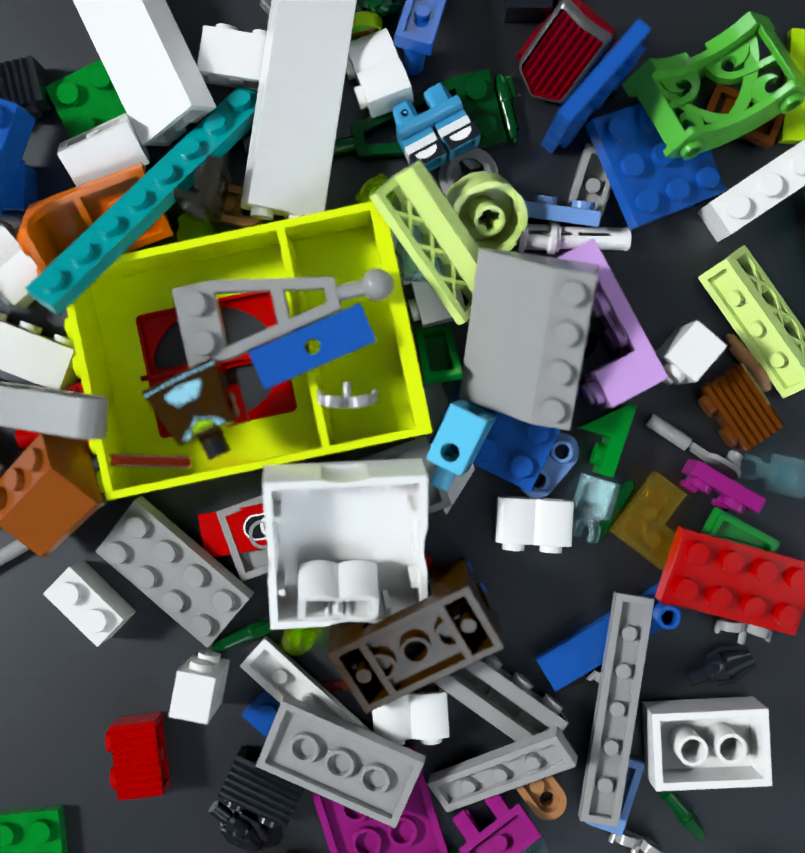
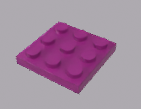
(356, 833)

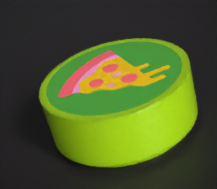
(365, 24)

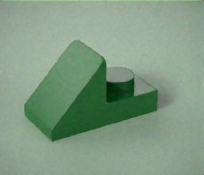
(614, 429)

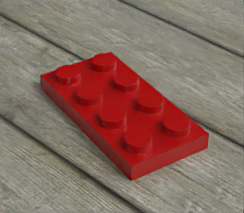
(734, 581)

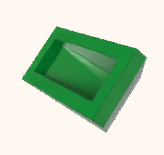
(437, 355)

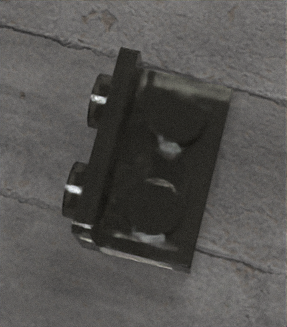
(213, 185)

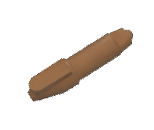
(744, 356)

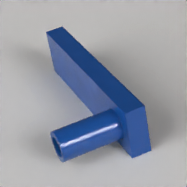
(418, 32)
(586, 647)

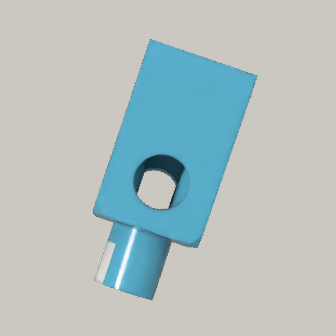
(465, 427)

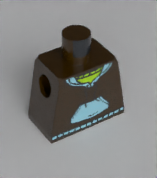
(196, 406)

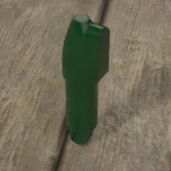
(505, 96)
(624, 496)
(251, 632)
(684, 813)

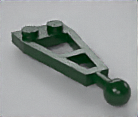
(478, 102)

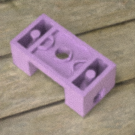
(638, 364)

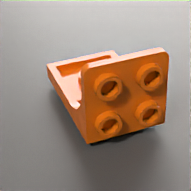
(60, 219)

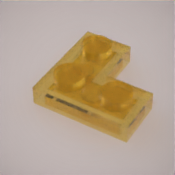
(645, 517)

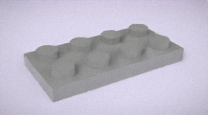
(174, 571)
(340, 761)

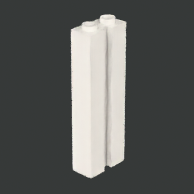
(148, 66)
(297, 107)

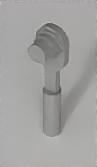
(728, 465)

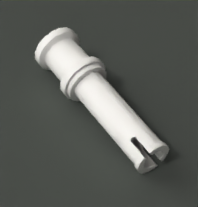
(554, 237)

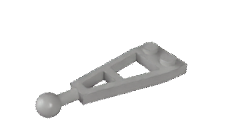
(204, 326)

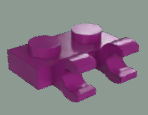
(731, 493)
(510, 833)

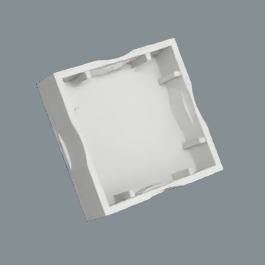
(343, 515)

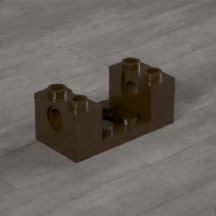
(452, 623)

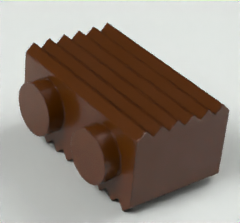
(739, 408)

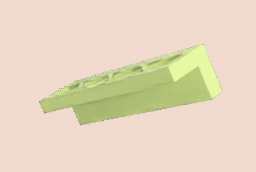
(442, 232)
(759, 323)

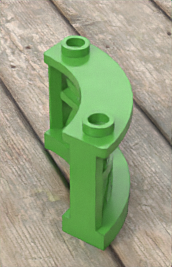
(660, 79)

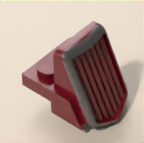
(564, 51)

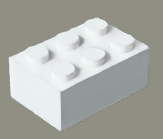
(707, 743)

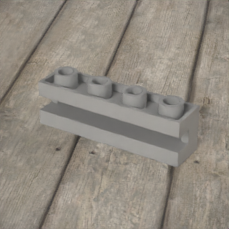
(504, 699)

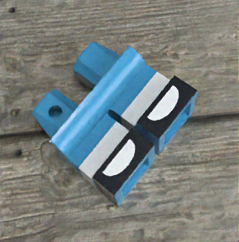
(436, 132)

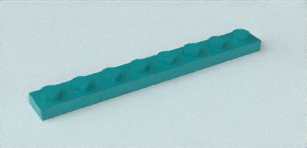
(142, 204)

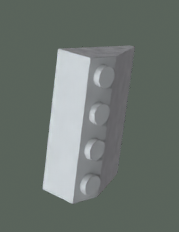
(527, 335)

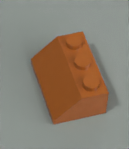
(49, 492)

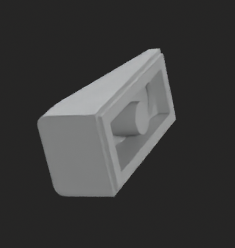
(590, 181)

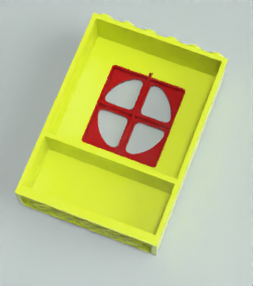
(133, 306)

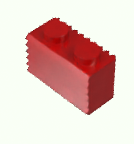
(138, 756)

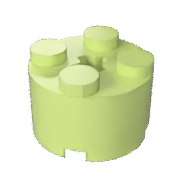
(506, 211)

